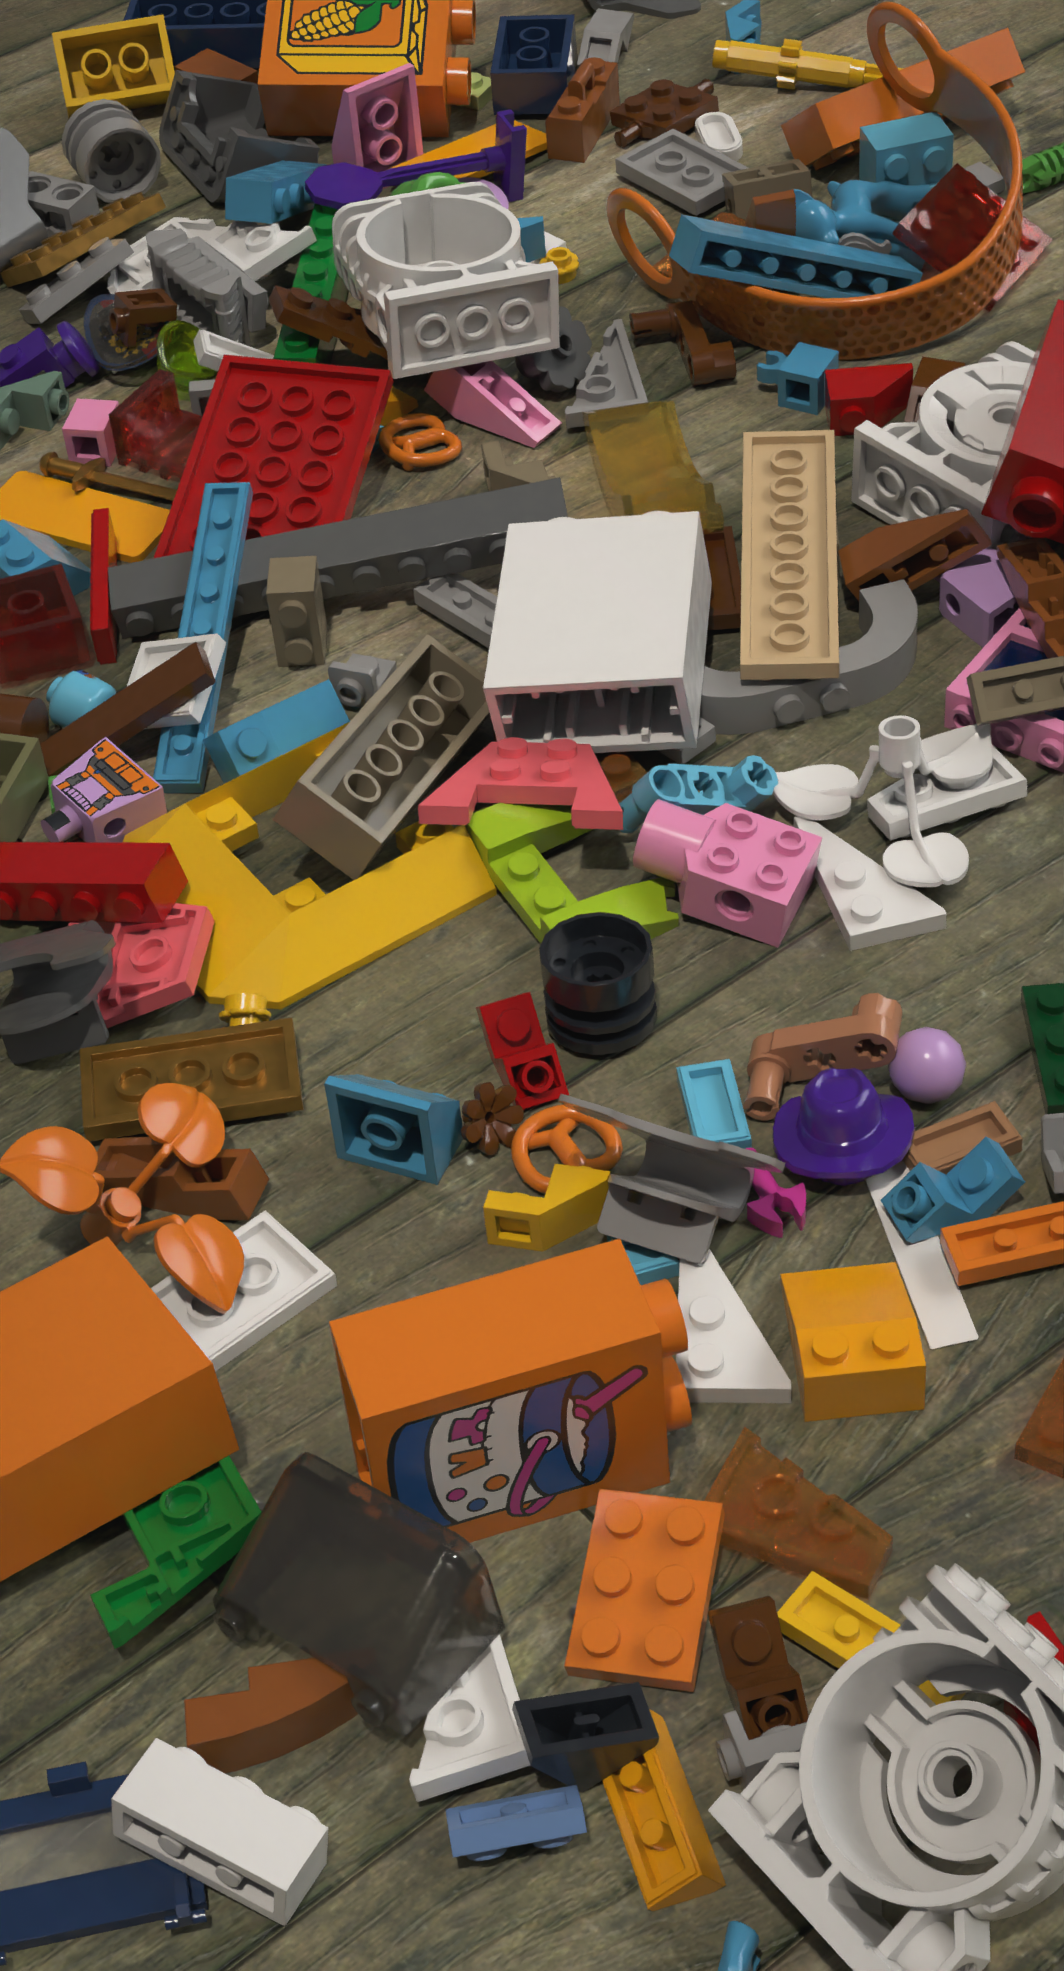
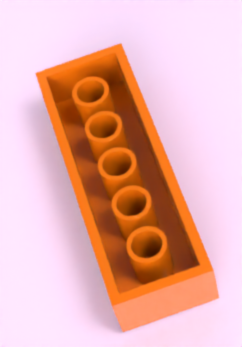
(833, 125)

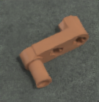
(802, 1051)

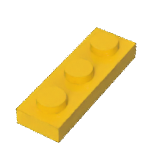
(837, 1625)

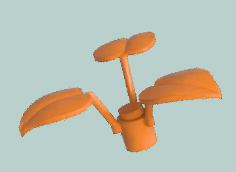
(59, 1173)

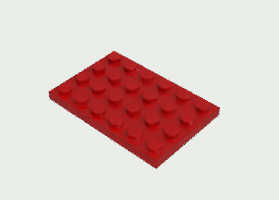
(292, 434)

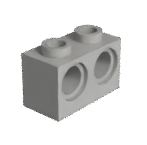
(60, 201)

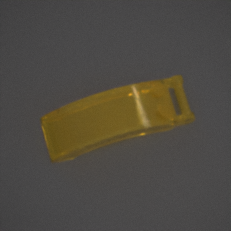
(647, 464)

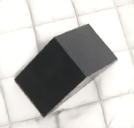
(586, 1732)

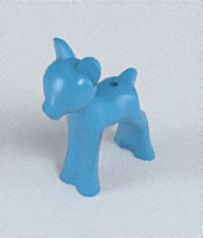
(858, 209)

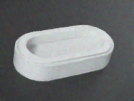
(719, 133)

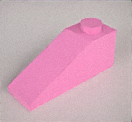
(492, 401)

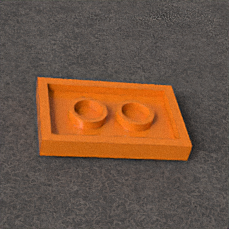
(645, 1590)

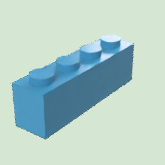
(269, 192)

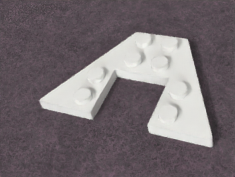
(245, 244)

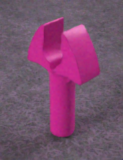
(771, 1195)

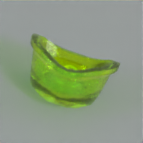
(178, 354)

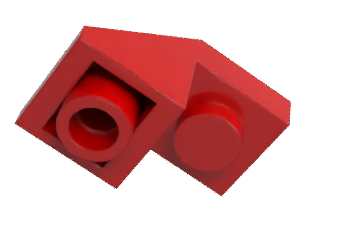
(520, 1050)

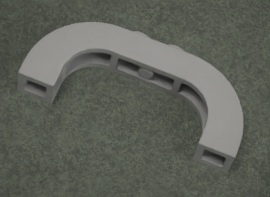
(866, 672)

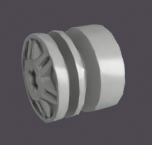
(111, 150)

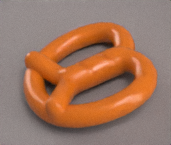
(410, 443)
(561, 1143)

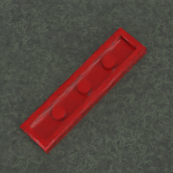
(103, 555)

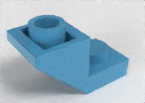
(744, 22)
(967, 1193)

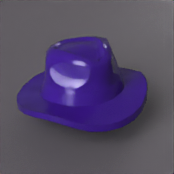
(842, 1129)

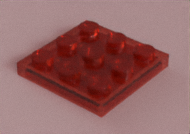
(957, 219)

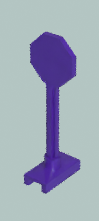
(348, 183)

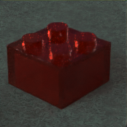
(39, 625)

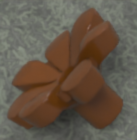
(490, 1117)

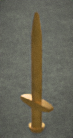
(93, 471)

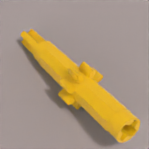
(793, 64)

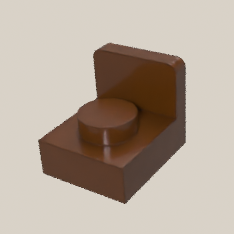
(140, 307)

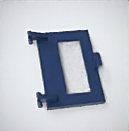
(75, 1878)

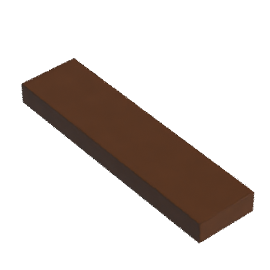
(131, 708)

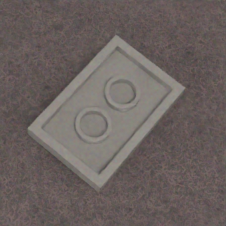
(679, 170)

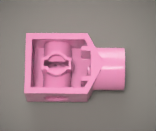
(730, 866)

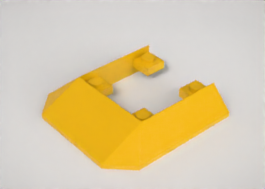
(301, 935)

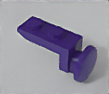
(38, 353)

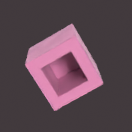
(89, 431)

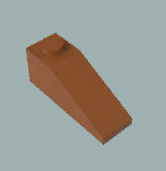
(912, 550)

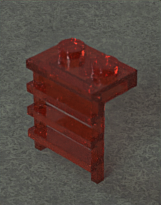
(152, 425)

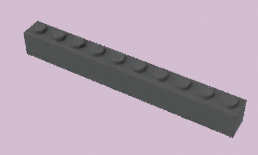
(349, 553)

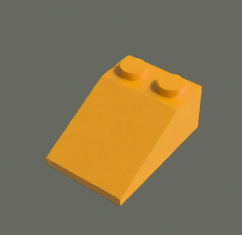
(854, 1342)

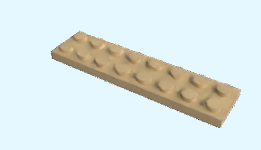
(789, 556)

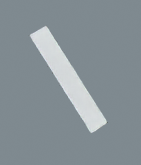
(924, 1273)

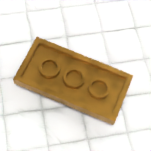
(67, 246)
(239, 1067)

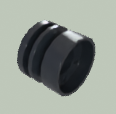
(598, 983)

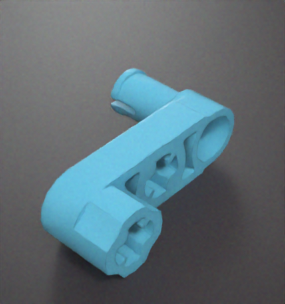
(678, 784)

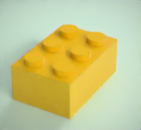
(116, 63)

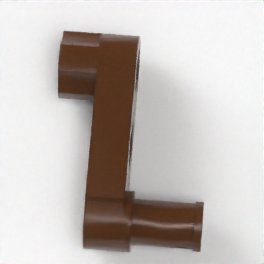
(703, 361)

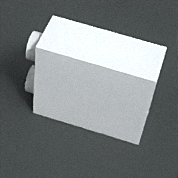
(601, 632)

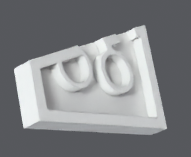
(943, 801)

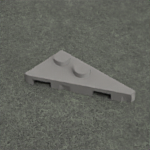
(609, 378)

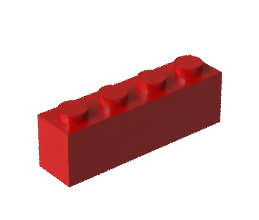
(89, 881)

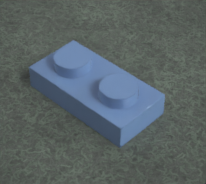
(538, 1818)

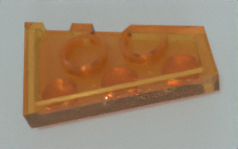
(793, 1522)

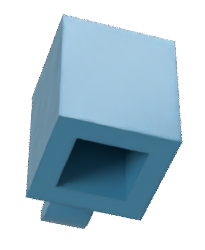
(799, 376)

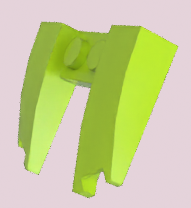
(510, 847)

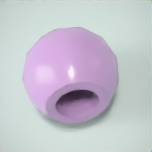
(927, 1065)

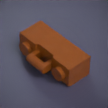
(583, 111)

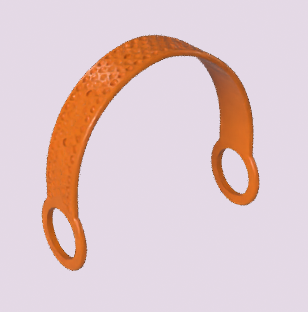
(881, 321)

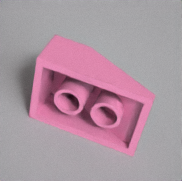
(379, 122)

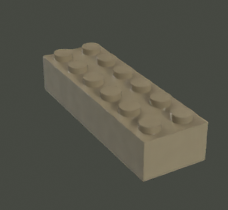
(386, 758)

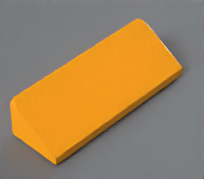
(663, 1826)

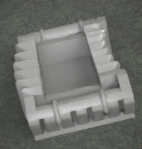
(201, 290)

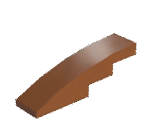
(1038, 586)

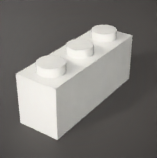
(220, 1830)

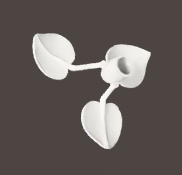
(951, 756)

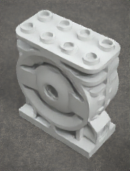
(445, 278)
(951, 449)
(838, 1791)

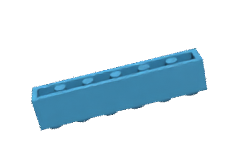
(786, 261)

